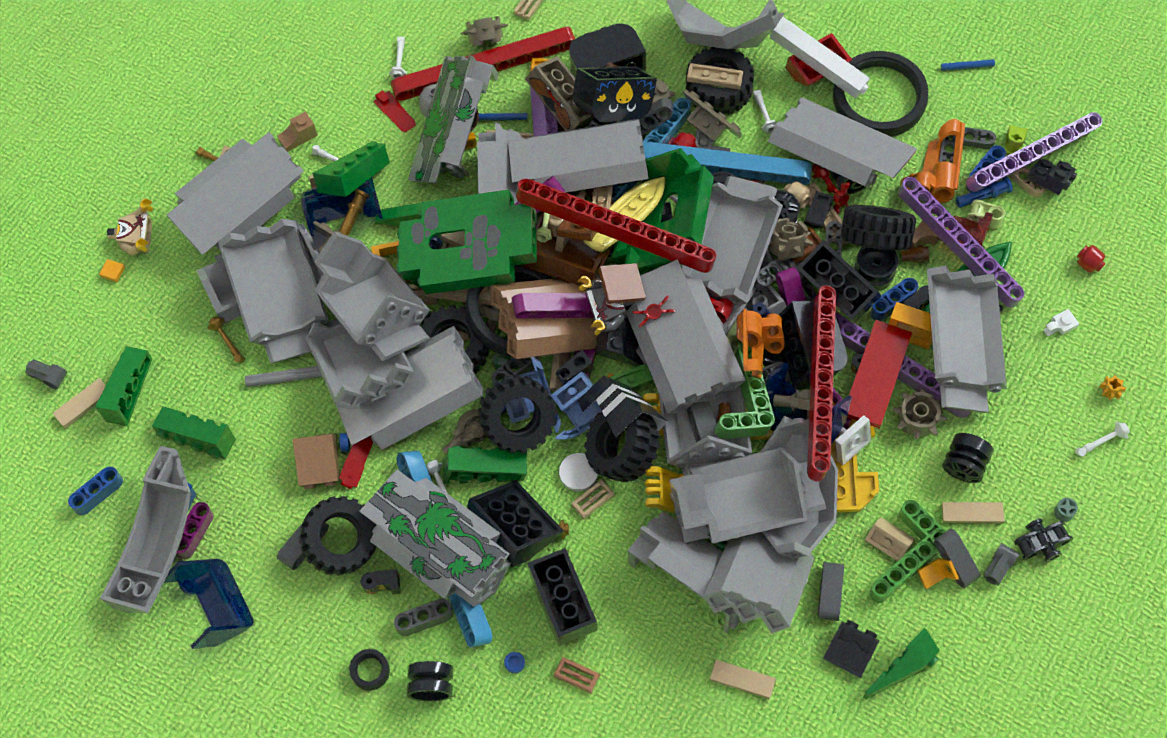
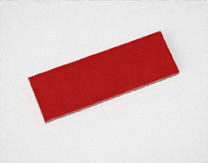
(878, 372)

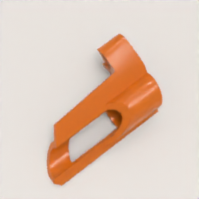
(942, 177)
(759, 334)

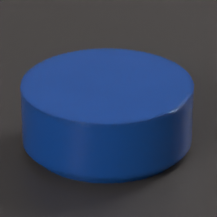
(344, 442)
(514, 662)

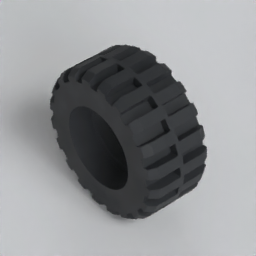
(723, 99)
(878, 227)
(450, 317)
(534, 431)
(634, 457)
(318, 554)

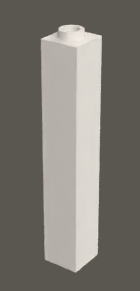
(820, 58)

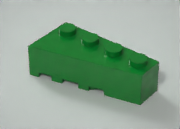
(124, 386)
(194, 432)

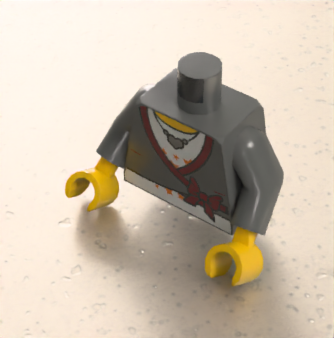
(607, 316)

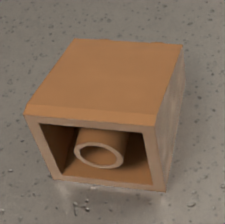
(317, 460)

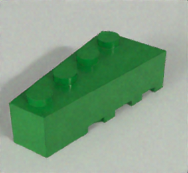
(352, 170)
(483, 465)

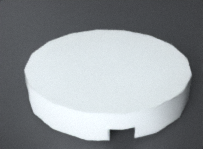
(577, 473)

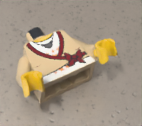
(134, 230)

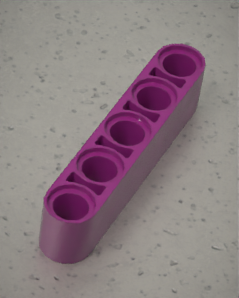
(551, 305)

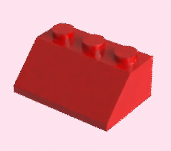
(807, 75)

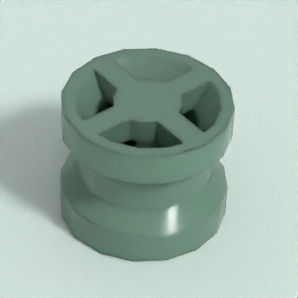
(1069, 506)

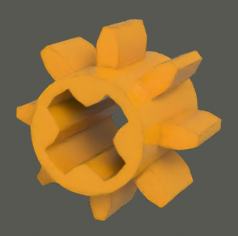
(1112, 387)

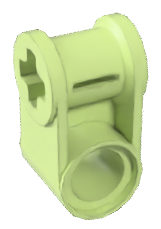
(997, 212)

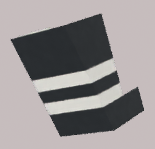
(619, 404)

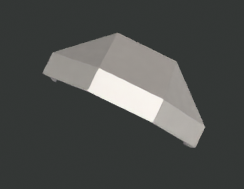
(704, 30)
(801, 538)

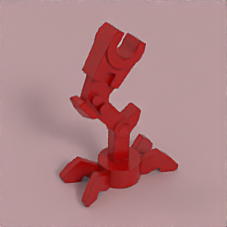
(840, 197)
(653, 311)

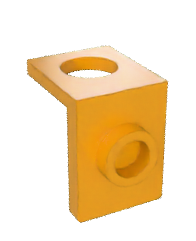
(936, 571)

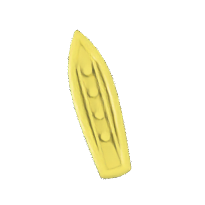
(635, 204)

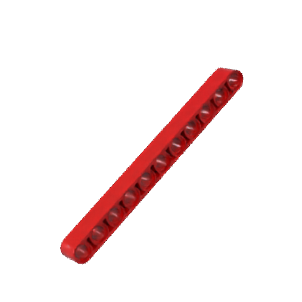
(500, 57)
(615, 225)
(822, 320)

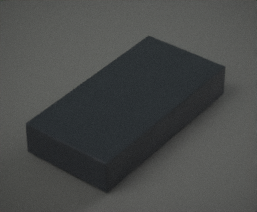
(818, 210)

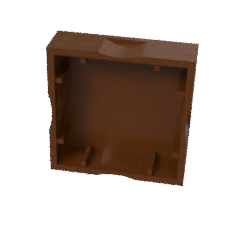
(570, 264)

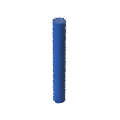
(968, 64)
(502, 116)

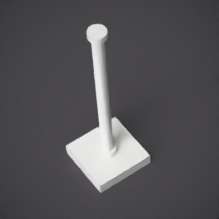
(852, 439)

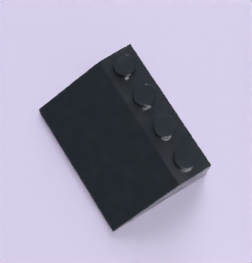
(619, 344)
(518, 518)

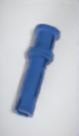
(990, 191)

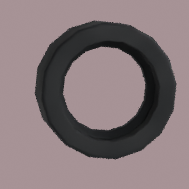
(378, 682)

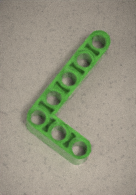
(754, 413)
(913, 556)

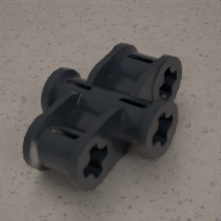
(1043, 540)

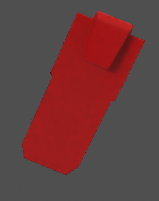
(394, 111)
(355, 463)

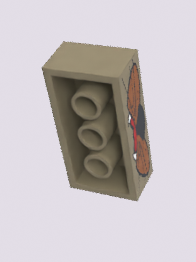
(555, 88)

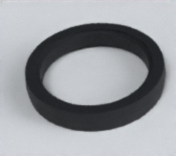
(900, 64)
(475, 321)

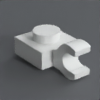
(1061, 322)

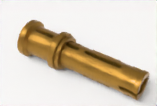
(355, 209)

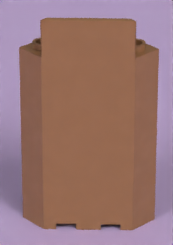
(541, 335)

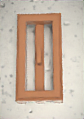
(595, 675)

